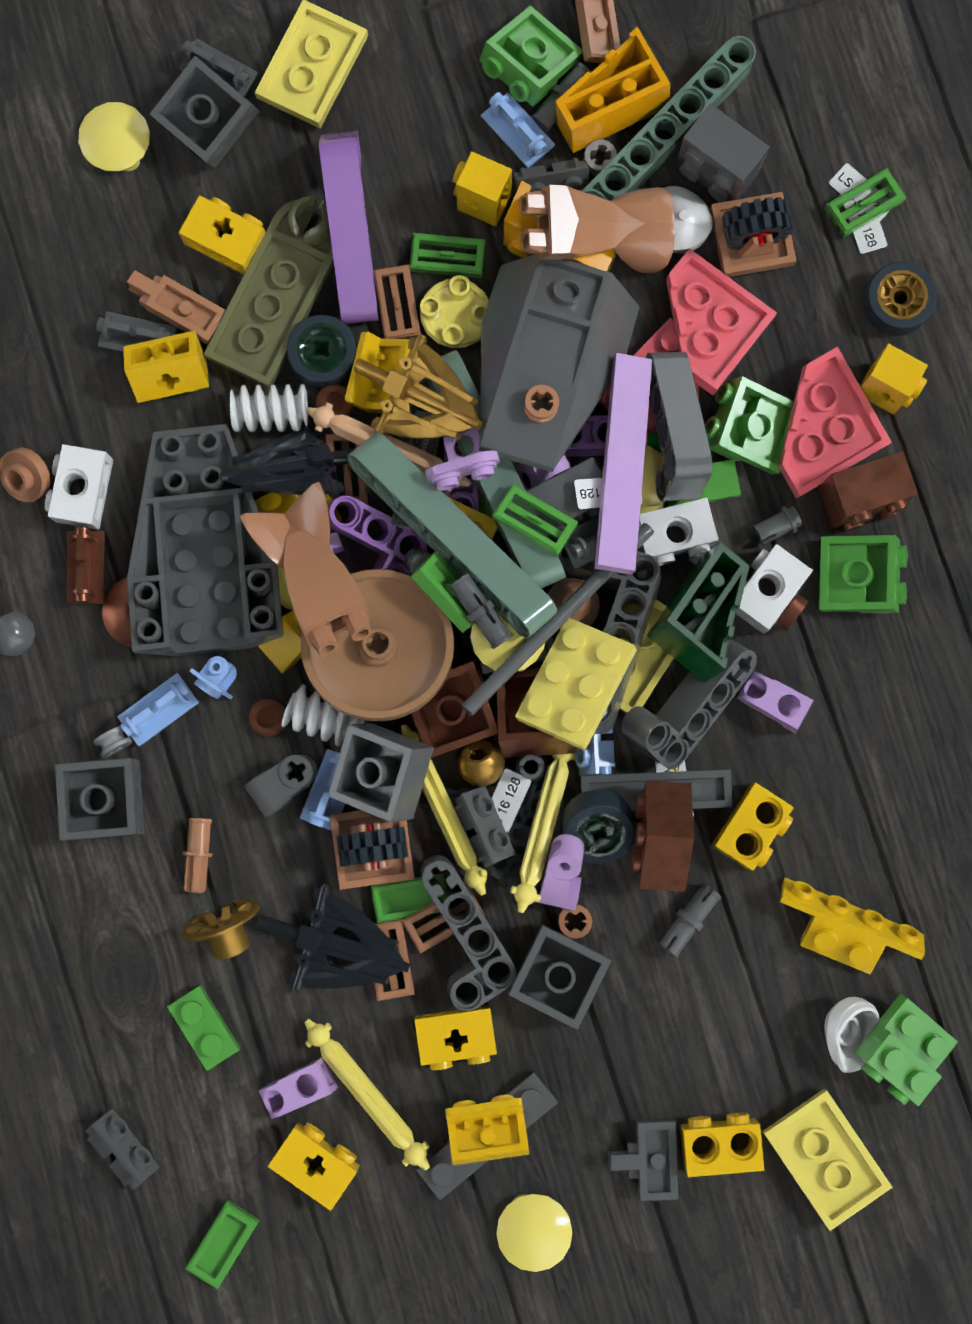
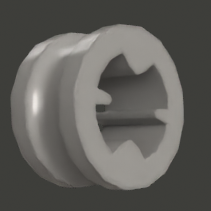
(591, 151)
(112, 741)

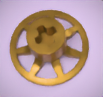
(223, 933)

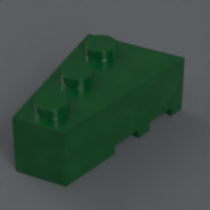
(702, 613)

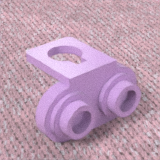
(478, 464)

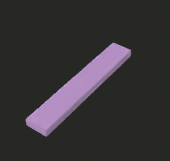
(623, 464)

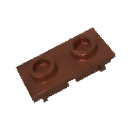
(85, 566)

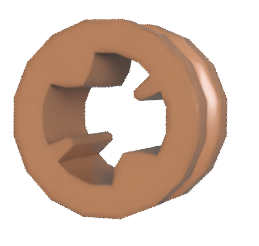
(540, 392)
(575, 933)

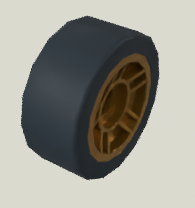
(899, 280)

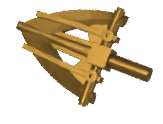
(451, 411)

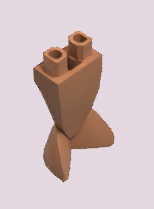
(582, 224)
(316, 580)

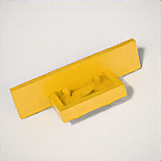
(847, 931)

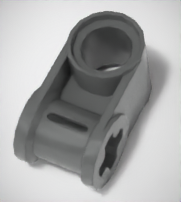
(277, 786)

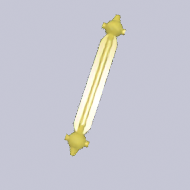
(450, 824)
(542, 831)
(367, 1094)

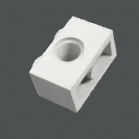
(86, 507)
(695, 521)
(787, 575)

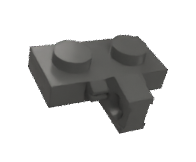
(651, 1160)

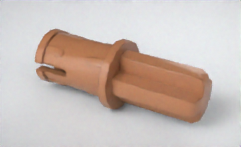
(197, 855)

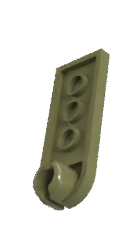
(275, 293)

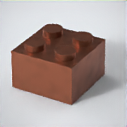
(868, 491)
(444, 721)
(519, 738)
(663, 836)

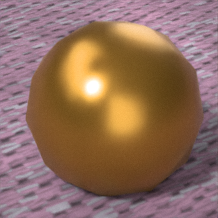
(481, 763)

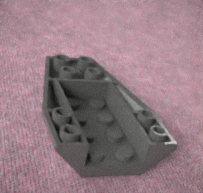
(555, 329)
(192, 565)

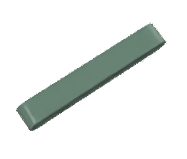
(674, 120)
(452, 534)
(535, 561)

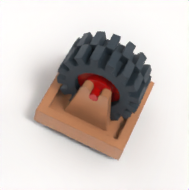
(753, 234)
(370, 849)

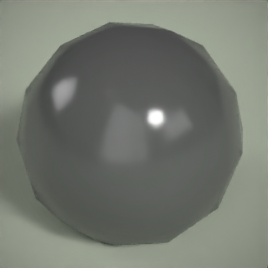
(16, 634)

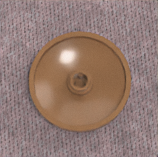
(395, 666)

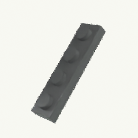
(709, 787)
(444, 1177)

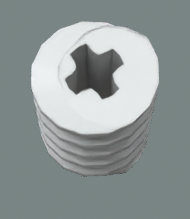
(268, 408)
(316, 716)

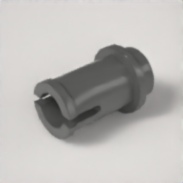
(777, 525)
(537, 760)

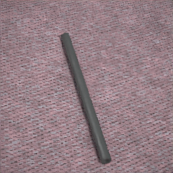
(532, 644)

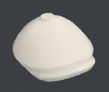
(691, 219)
(846, 1028)

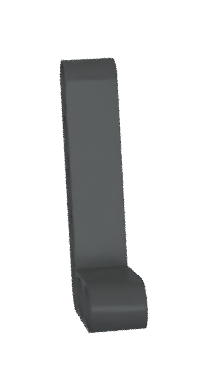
(620, 624)

